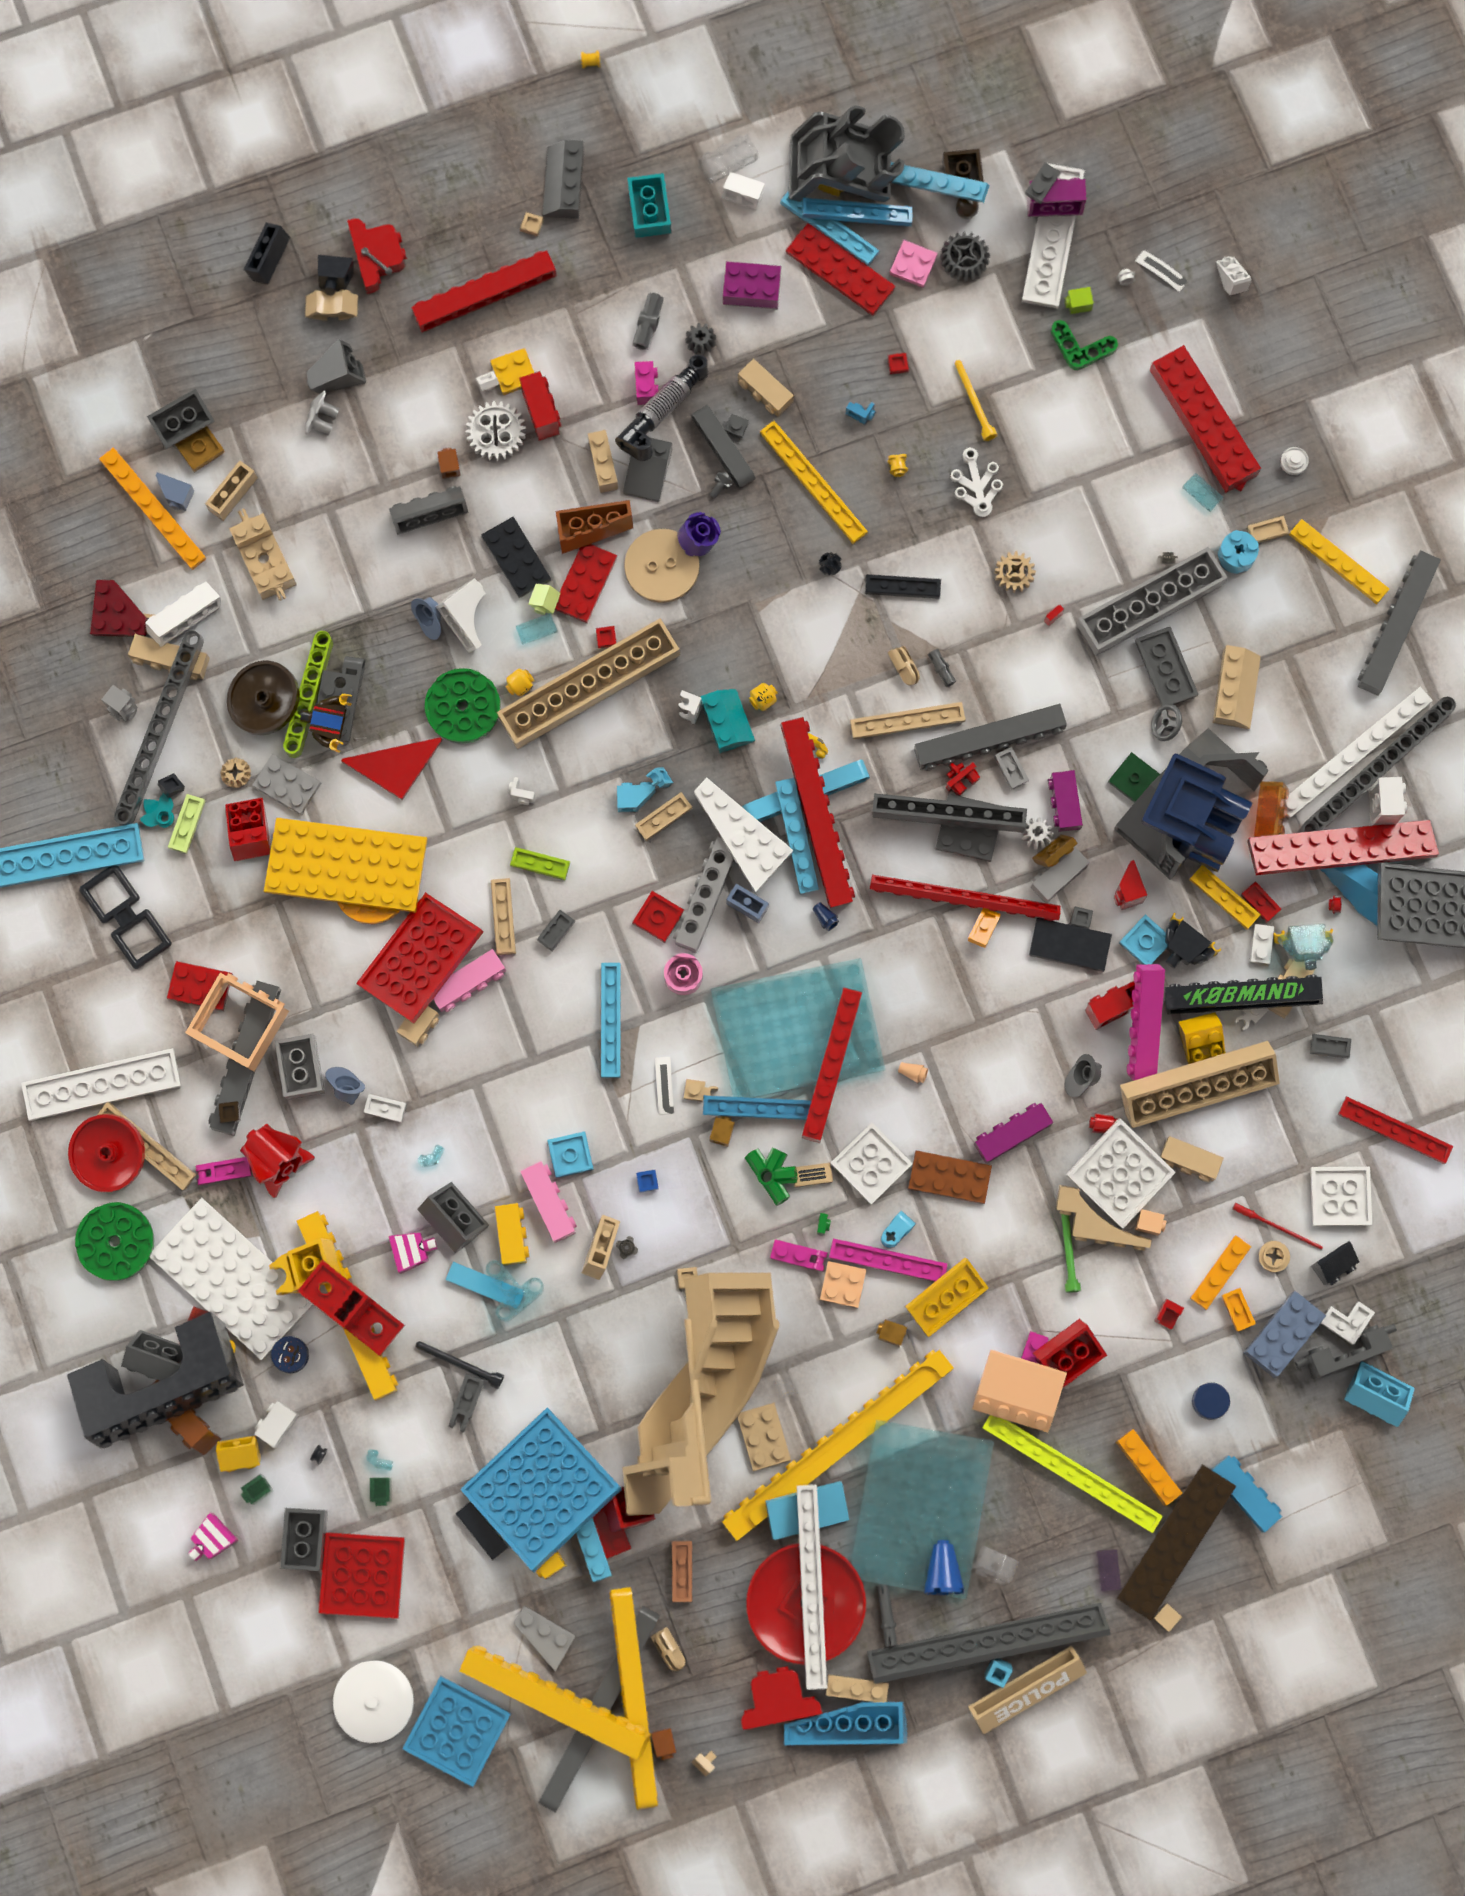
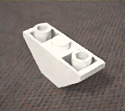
(1233, 276)

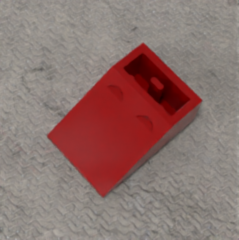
(248, 829)

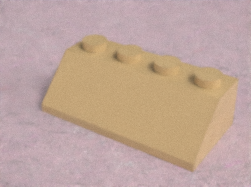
(1236, 687)

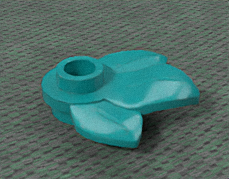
(157, 810)

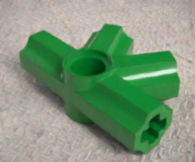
(780, 1174)

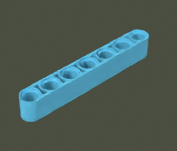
(834, 782)

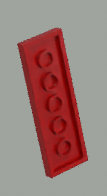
(840, 269)

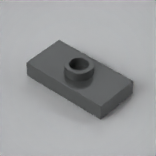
(556, 930)
(1330, 1046)

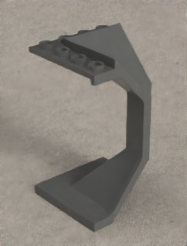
(1204, 750)

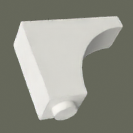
(459, 613)

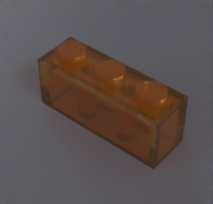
(1271, 809)

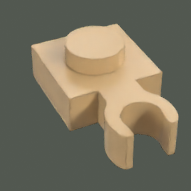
(696, 1090)

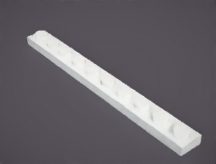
(1356, 751)
(811, 1587)

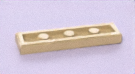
(503, 916)

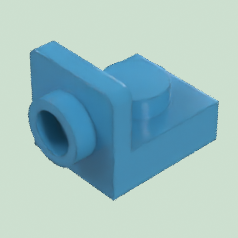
(858, 413)

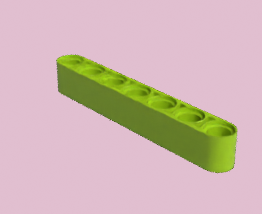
(308, 685)

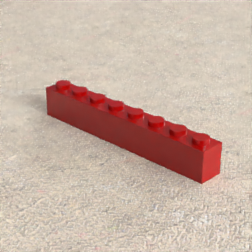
(484, 291)
(831, 1065)

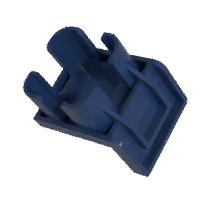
(1189, 799)

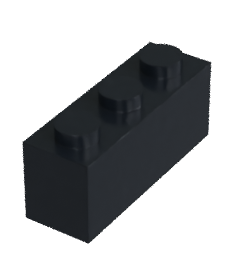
(266, 253)

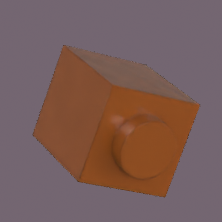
(448, 463)
(664, 1743)

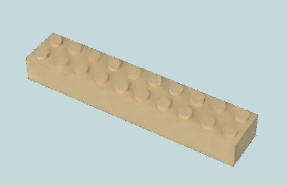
(588, 683)

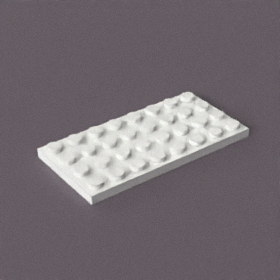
(230, 1278)

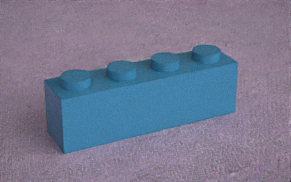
(1247, 1495)

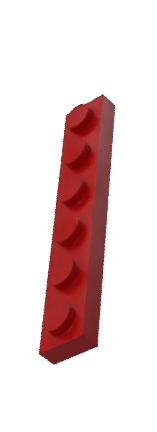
(1395, 1130)

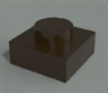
(229, 1112)

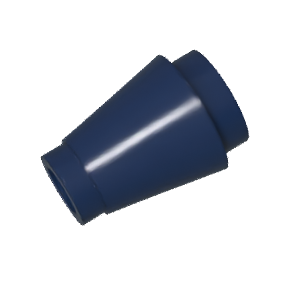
(825, 916)

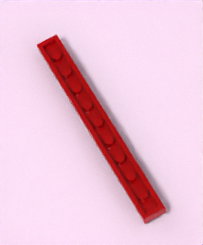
(965, 897)

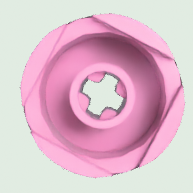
(674, 968)

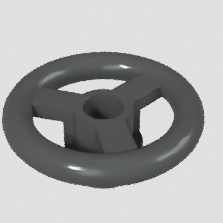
(1168, 723)

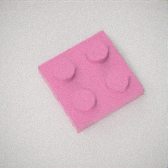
(913, 263)

